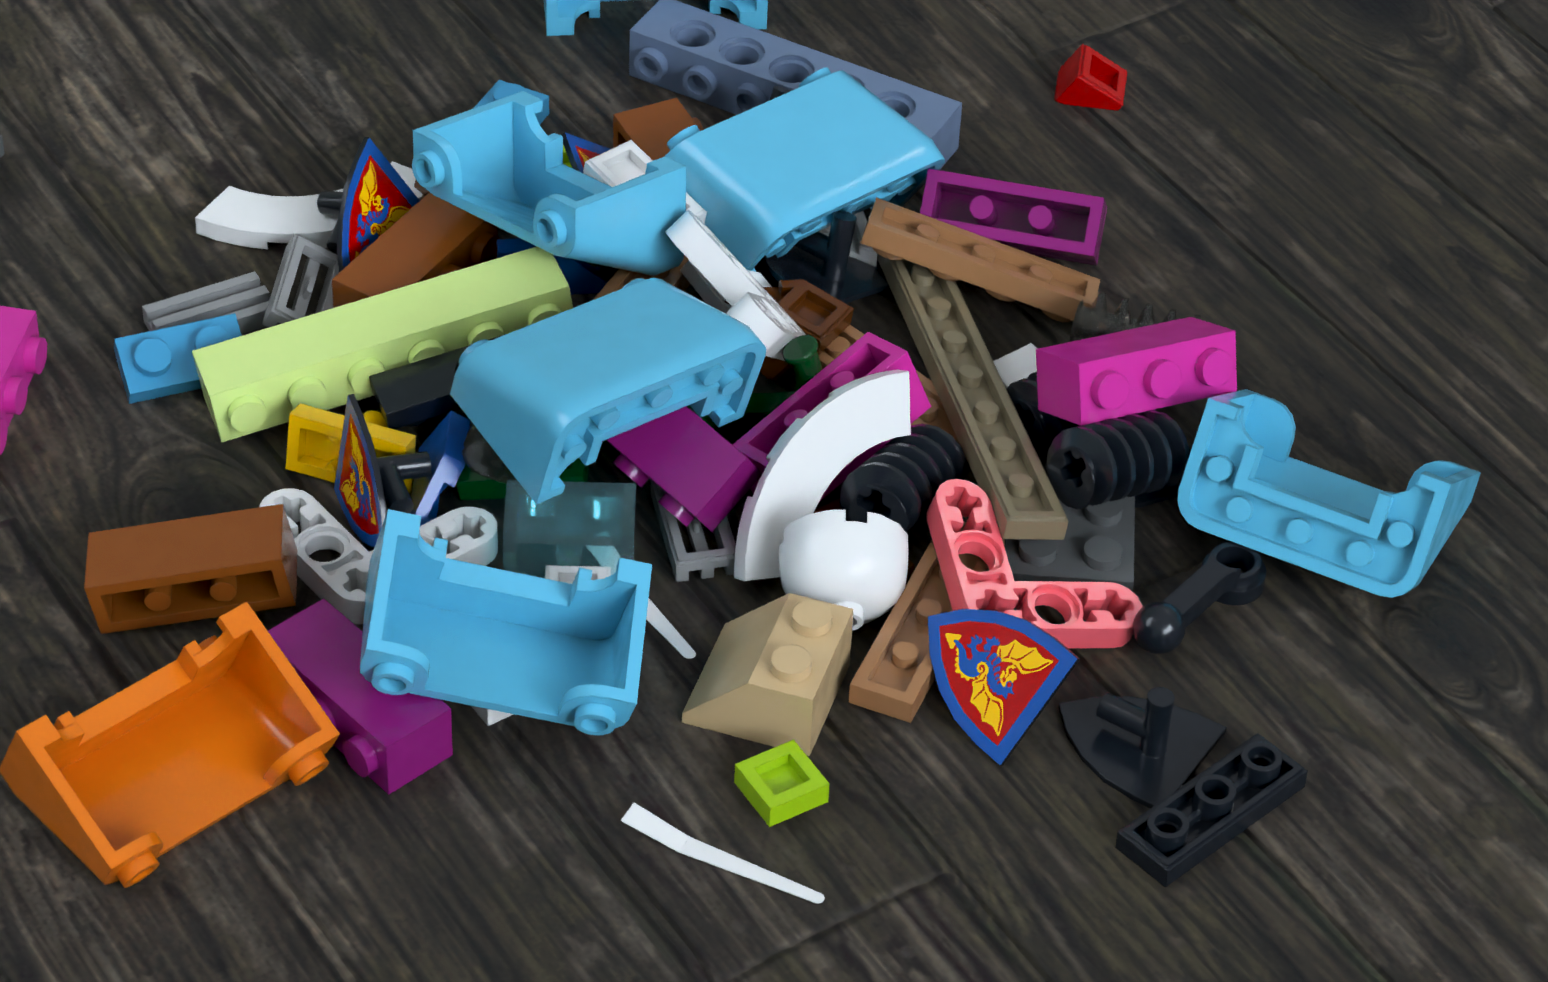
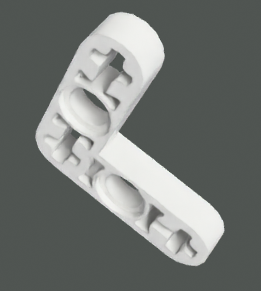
(748, 298)
(343, 581)

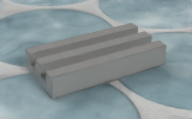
(317, 255)
(236, 295)
(701, 557)

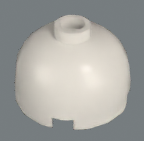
(845, 562)

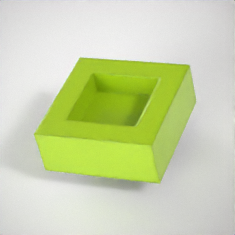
(781, 783)

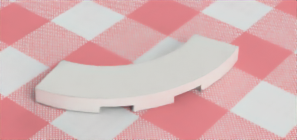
(256, 218)
(811, 457)

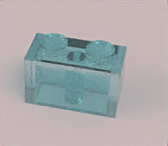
(577, 528)

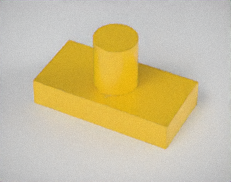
(317, 436)

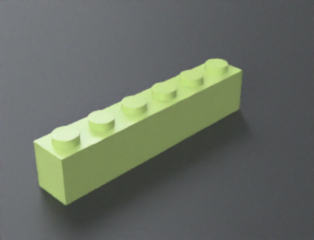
(332, 353)

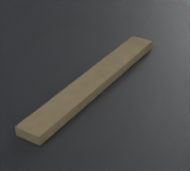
(976, 403)

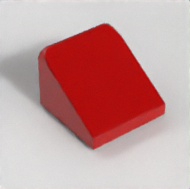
(1091, 81)

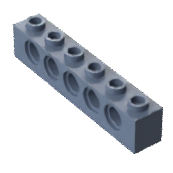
(740, 65)

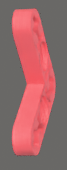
(996, 590)

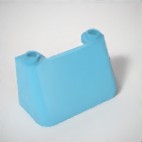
(798, 161)
(514, 176)
(600, 372)
(1259, 497)
(502, 634)

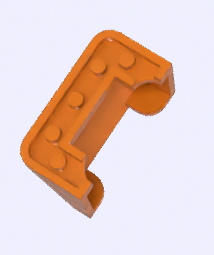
(171, 751)

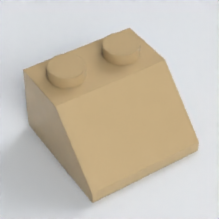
(774, 672)

